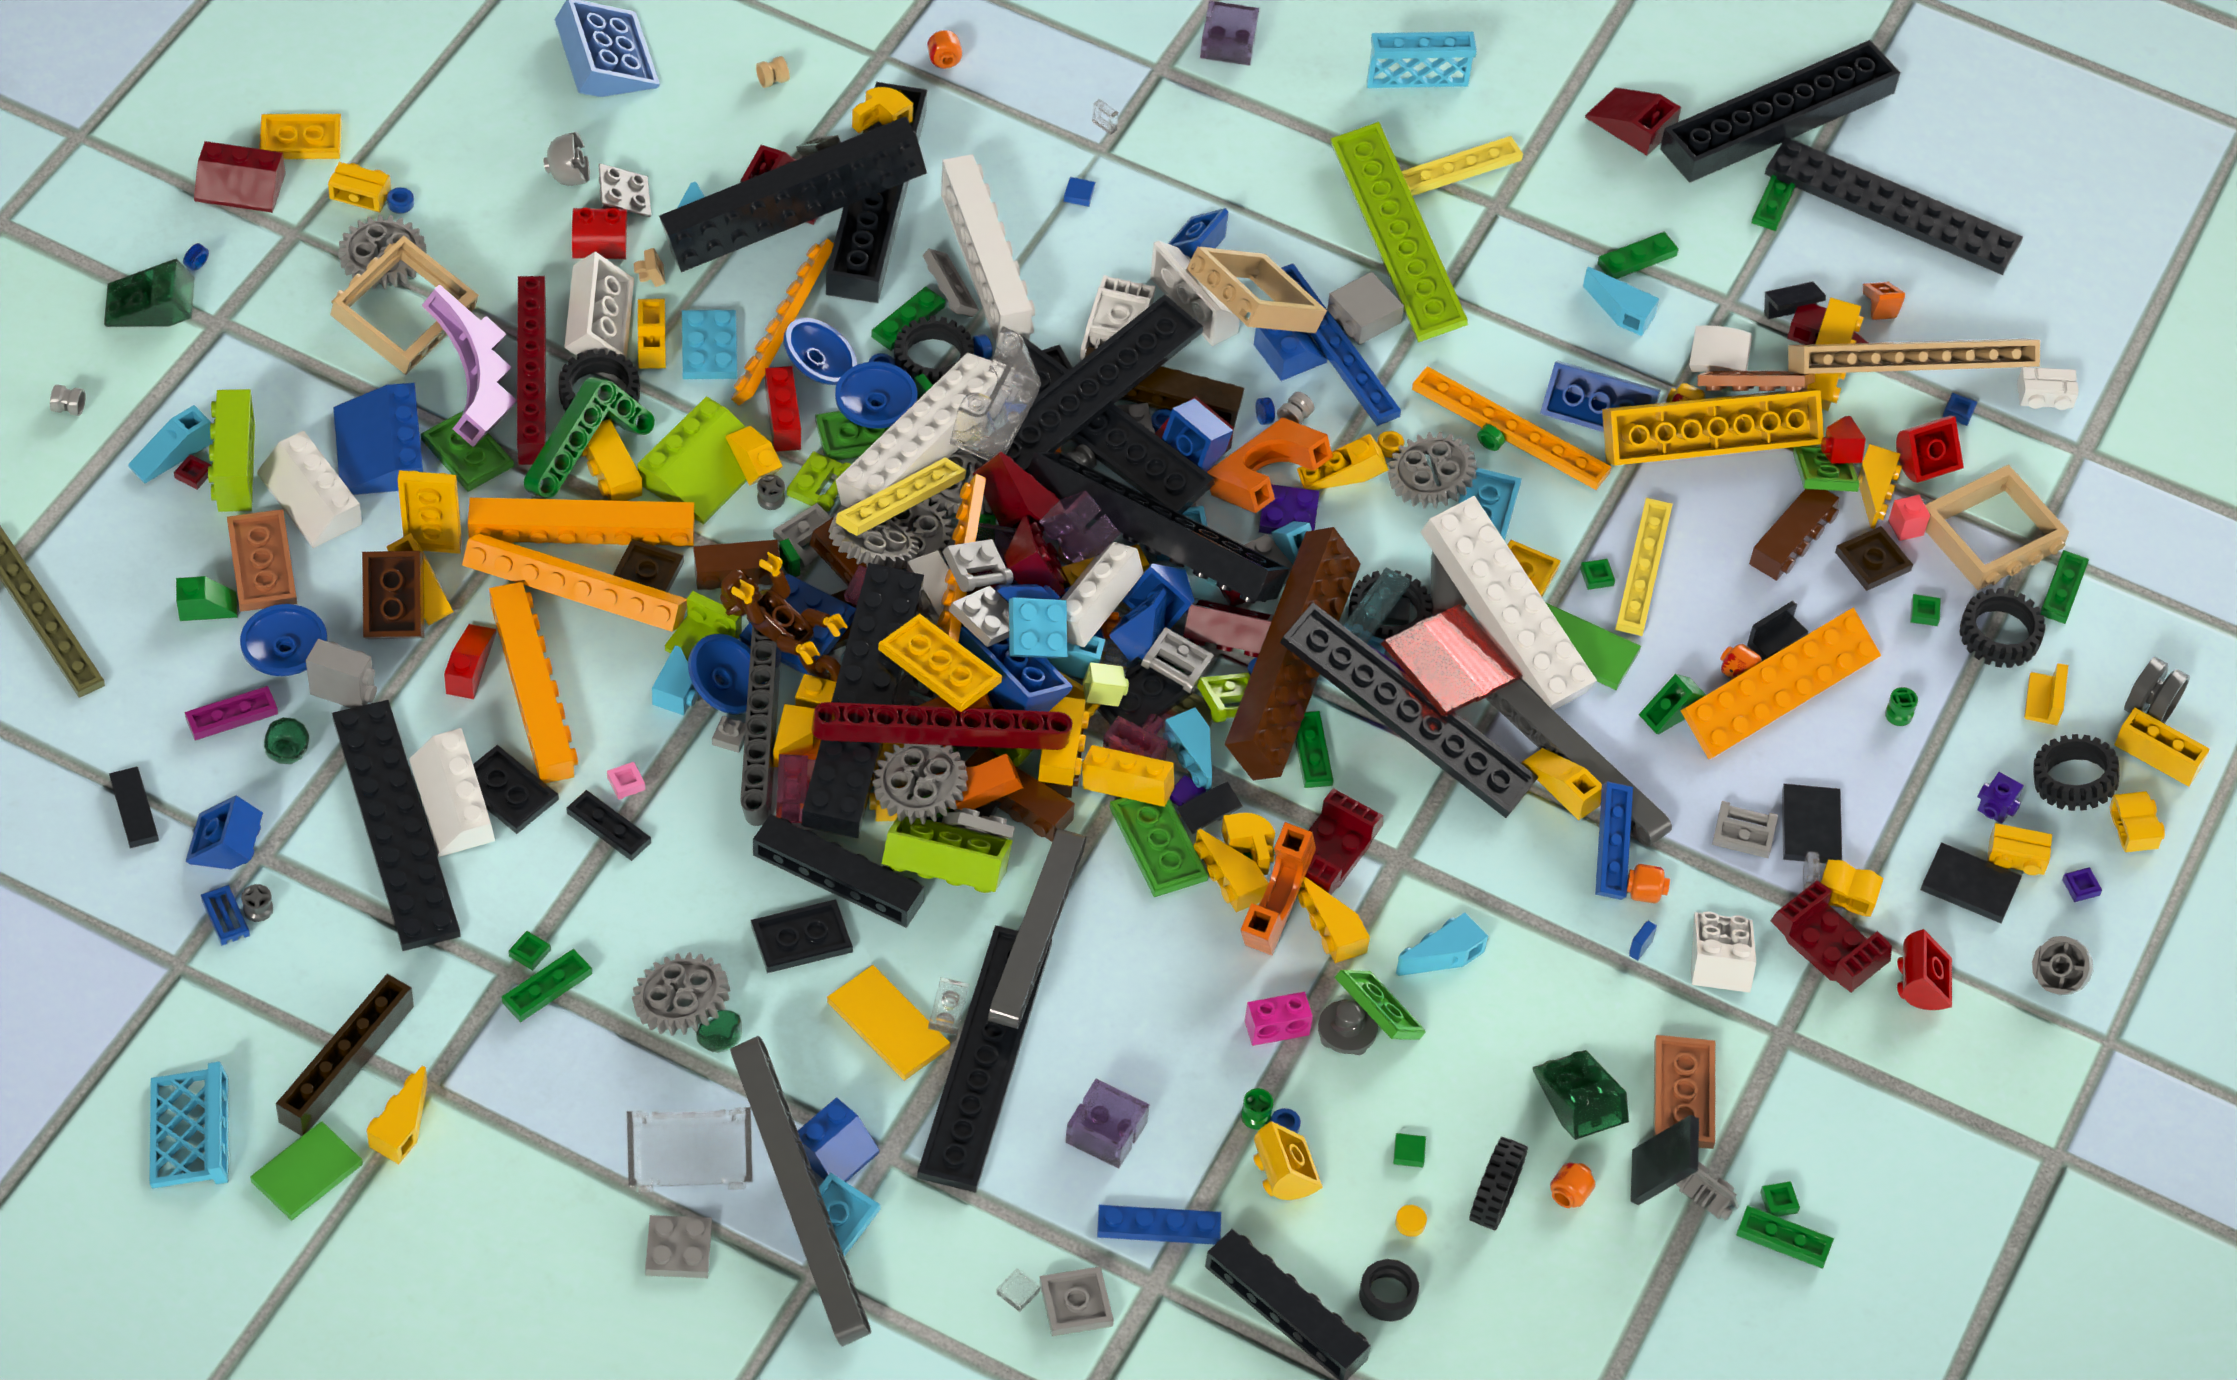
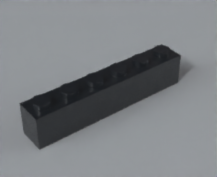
(838, 870)
(1288, 1305)

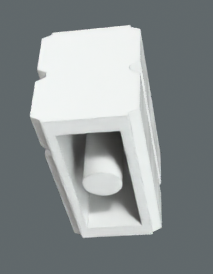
(2047, 388)

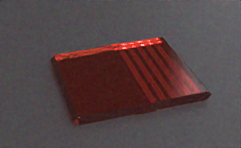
(1451, 660)

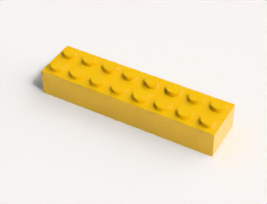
(1712, 426)

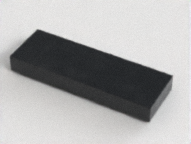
(133, 807)
(608, 825)

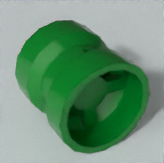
(1901, 706)
(1257, 1108)

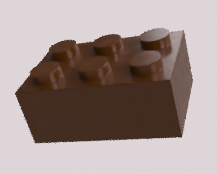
(393, 594)

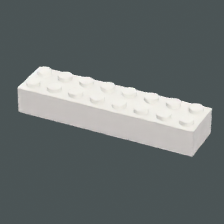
(985, 247)
(918, 435)
(1507, 603)

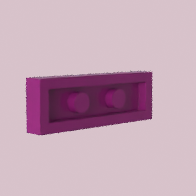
(231, 713)

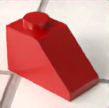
(1843, 442)

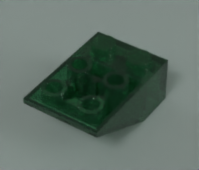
(151, 297)
(1582, 1094)

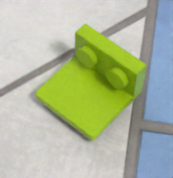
(703, 619)

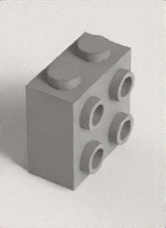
(1365, 308)
(340, 674)

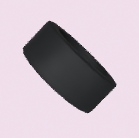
(1390, 1269)

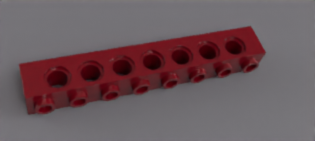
(531, 368)

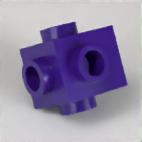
(2000, 798)

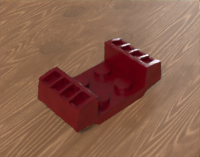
(1341, 839)
(1829, 939)

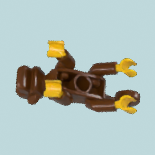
(778, 619)

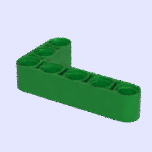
(582, 431)

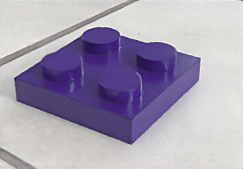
(1289, 506)

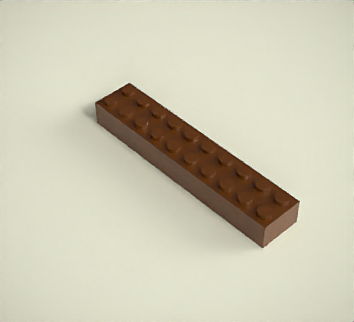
(1280, 680)

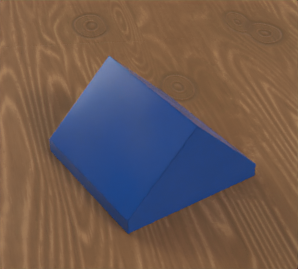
(1201, 231)
(1154, 579)

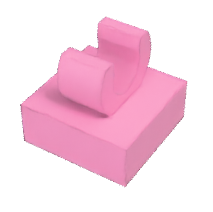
(626, 780)

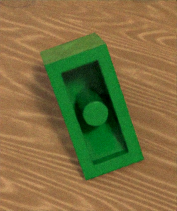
(204, 599)
(1665, 707)

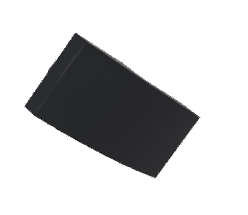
(1209, 807)

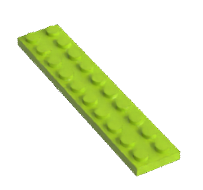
(1399, 232)

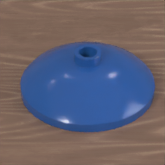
(818, 350)
(875, 394)
(279, 630)
(721, 672)

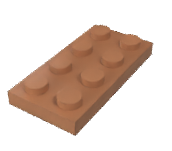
(1748, 379)
(261, 560)
(1685, 1084)

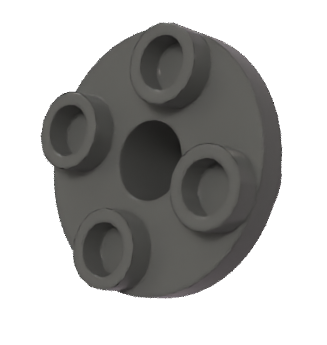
(1347, 1028)

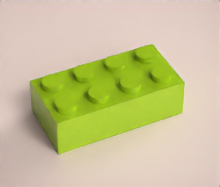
(232, 450)
(947, 853)

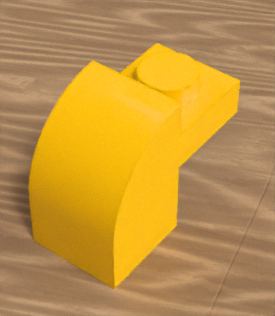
(881, 106)
(1250, 834)

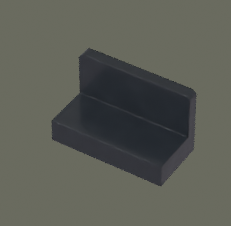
(1787, 299)
(1776, 631)

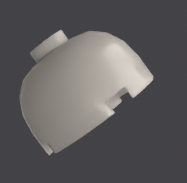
(567, 161)
(2062, 965)

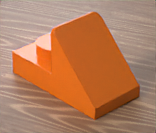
(1885, 299)

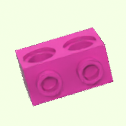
(1278, 1018)

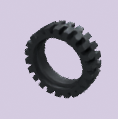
(925, 331)
(597, 364)
(1418, 596)
(2008, 604)
(2082, 794)
(1498, 1183)

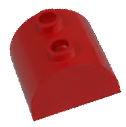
(599, 232)
(1930, 449)
(1925, 973)

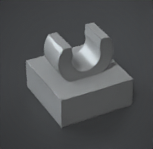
(729, 734)

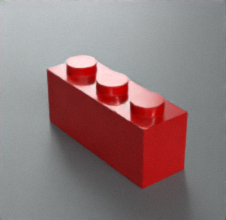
(783, 408)

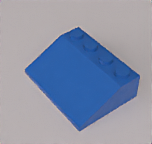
(378, 438)

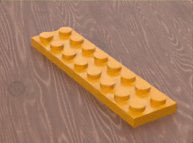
(1780, 683)

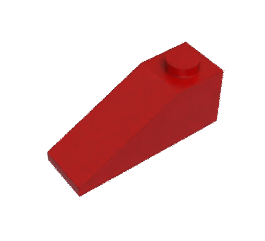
(468, 661)

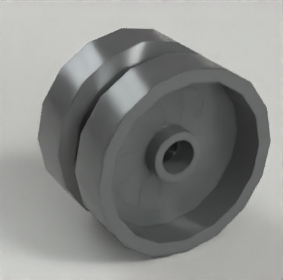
(2154, 691)

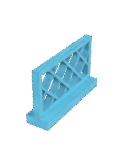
(1420, 47)
(215, 1128)

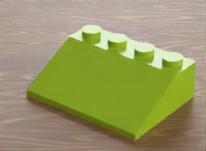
(696, 461)

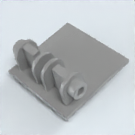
(624, 190)
(1721, 1189)

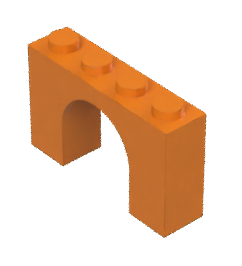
(1281, 442)
(990, 779)
(1266, 921)

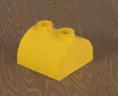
(1285, 1162)

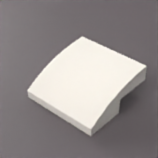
(1720, 349)

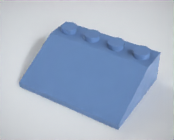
(605, 49)

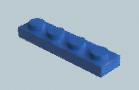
(1614, 840)
(1159, 1224)

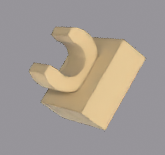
(651, 268)

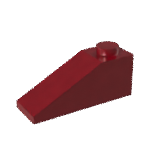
(1807, 324)

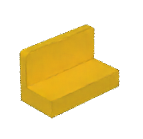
(2046, 696)

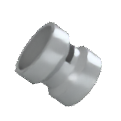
(67, 400)
(1297, 408)

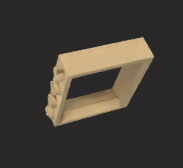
(376, 269)
(1292, 308)
(1976, 492)

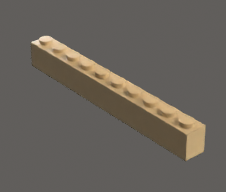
(1913, 356)

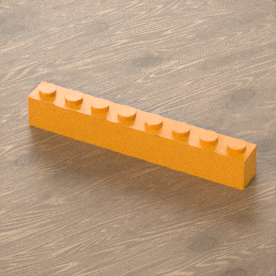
(582, 521)
(575, 582)
(532, 682)

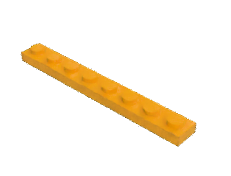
(787, 312)
(1513, 427)
(965, 532)

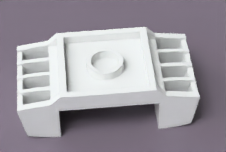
(1113, 308)

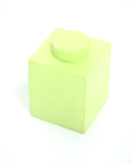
(1104, 684)

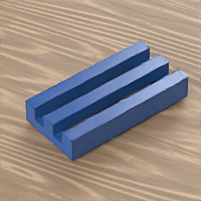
(232, 933)

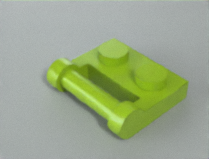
(813, 478)
(1221, 691)

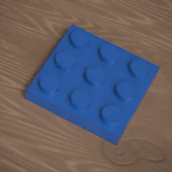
(805, 597)

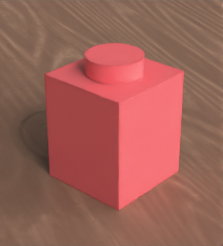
(1909, 517)

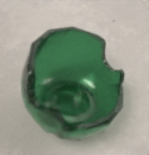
(286, 740)
(721, 1032)

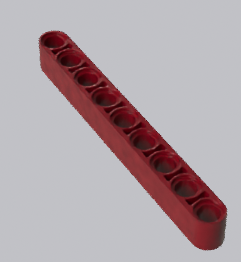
(930, 723)

